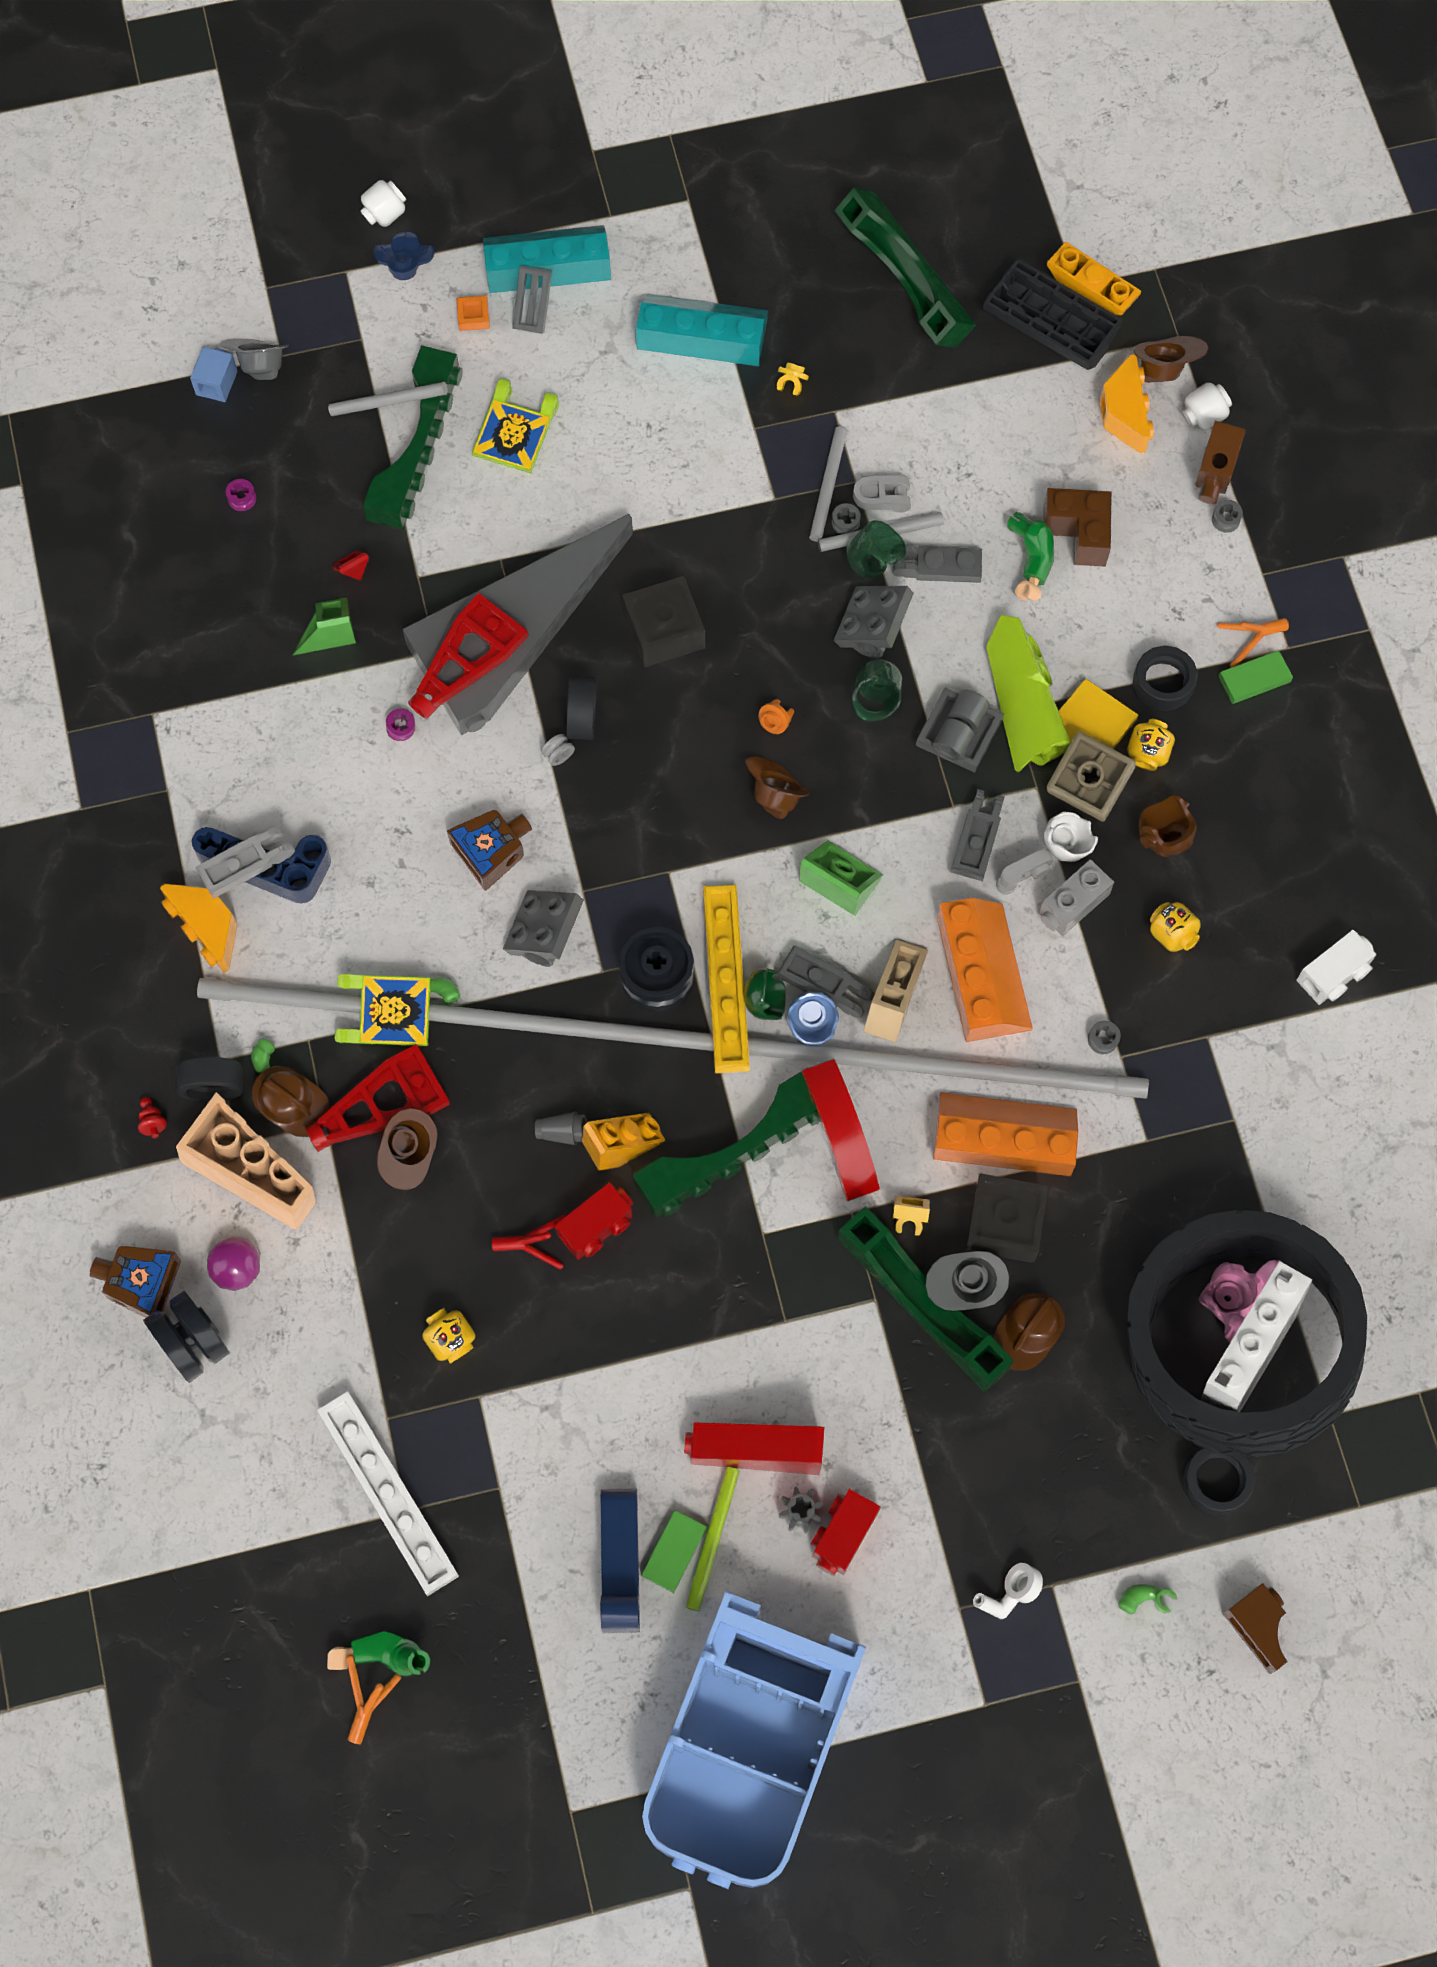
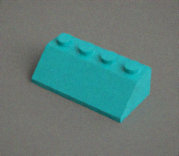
(572, 254)
(701, 329)

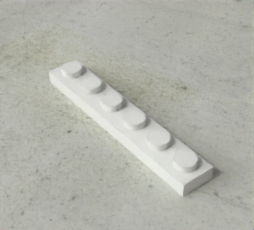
(388, 1493)

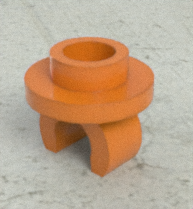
(774, 717)

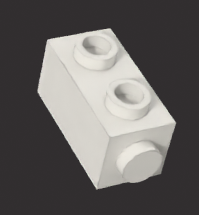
(1336, 967)

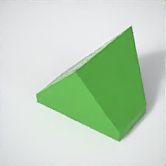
(328, 628)

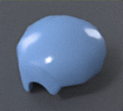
(812, 1018)

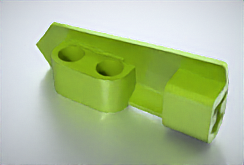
(1024, 695)

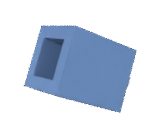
(214, 374)

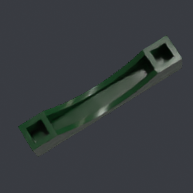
(935, 304)
(393, 491)
(673, 1180)
(955, 1333)

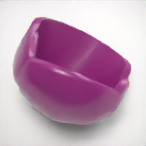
(233, 1263)

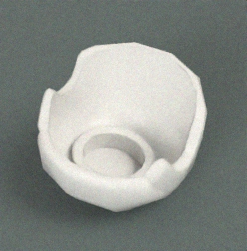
(1069, 837)

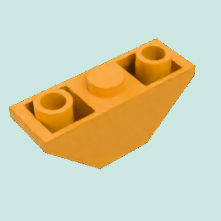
(1092, 279)
(1126, 406)
(204, 921)
(620, 1139)

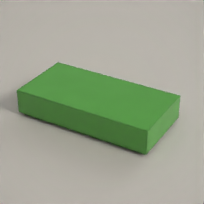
(1255, 677)
(674, 1551)

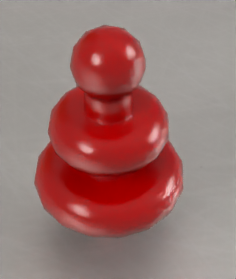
(150, 1120)

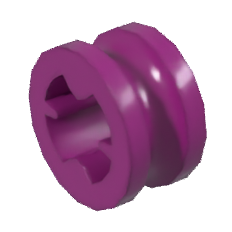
(244, 503)
(390, 724)

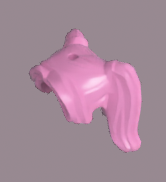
(1240, 1287)

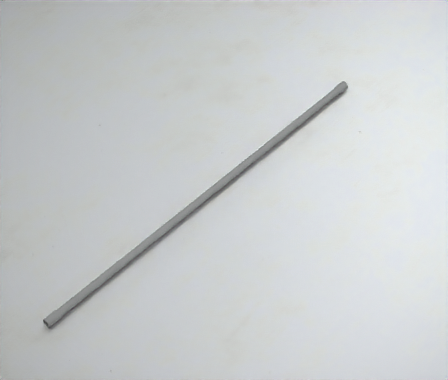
(1117, 1085)

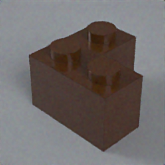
(1084, 517)

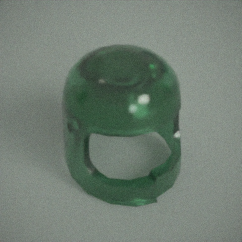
(875, 540)
(888, 688)

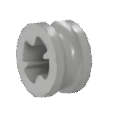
(557, 749)

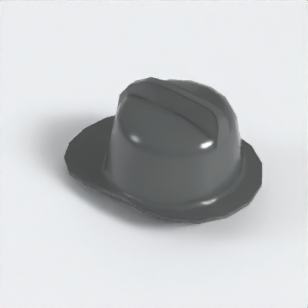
(257, 357)
(967, 1280)

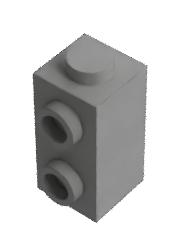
(1075, 898)

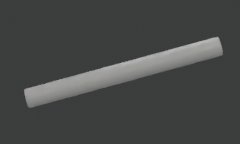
(387, 399)
(828, 483)
(900, 527)

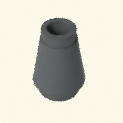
(561, 1128)

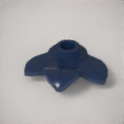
(403, 255)

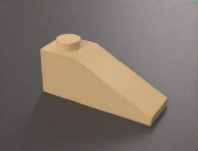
(895, 991)

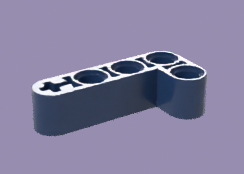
(287, 872)
(619, 1561)

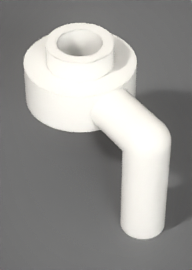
(1021, 1585)

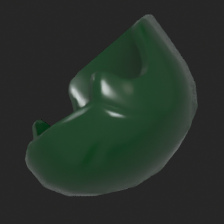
(765, 995)

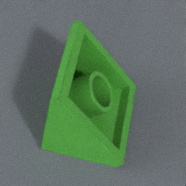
(839, 876)

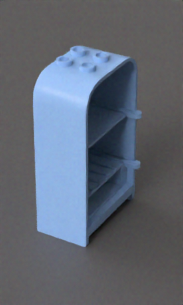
(748, 1747)

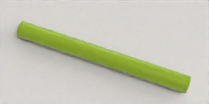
(712, 1539)

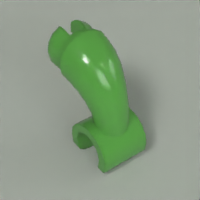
(446, 989)
(261, 1055)
(1137, 1594)

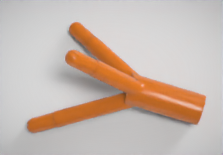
(1260, 630)
(365, 1710)

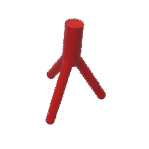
(521, 1242)

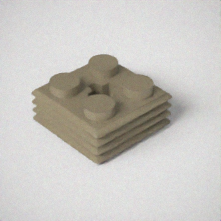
(1084, 756)

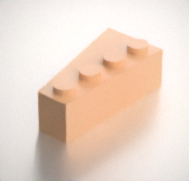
(242, 1162)

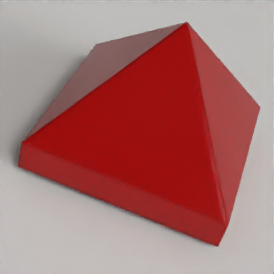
(352, 565)

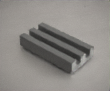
(536, 272)

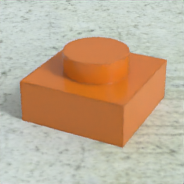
(473, 313)

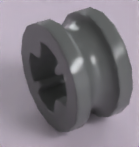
(853, 514)
(1235, 514)
(1111, 1031)

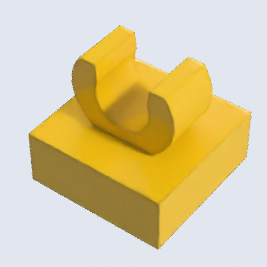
(910, 1210)

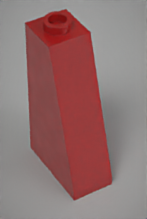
(757, 1447)

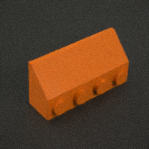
(983, 969)
(1006, 1134)

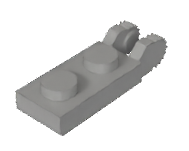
(243, 861)

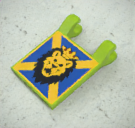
(514, 433)
(392, 1010)

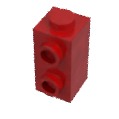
(595, 1220)
(845, 1533)

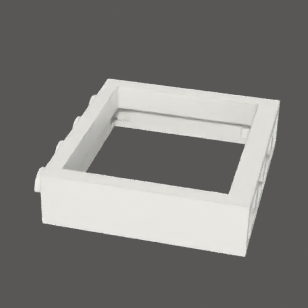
(1257, 1339)

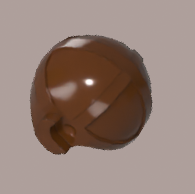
(1167, 827)

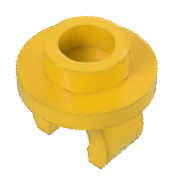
(792, 373)

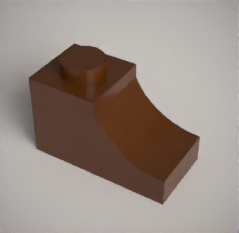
(1257, 1623)

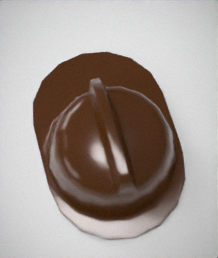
(1166, 358)
(775, 786)
(289, 1099)
(406, 1149)
(1030, 1329)

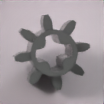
(806, 1501)

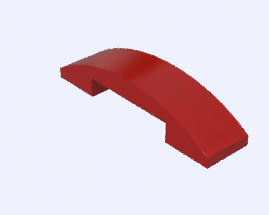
(842, 1129)

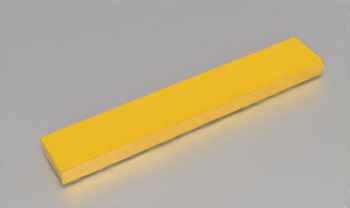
(726, 979)

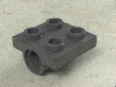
(873, 619)
(960, 728)
(543, 926)

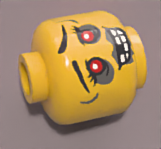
(1151, 744)
(1175, 926)
(448, 1335)

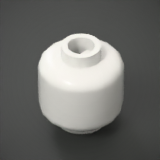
(382, 203)
(1207, 405)

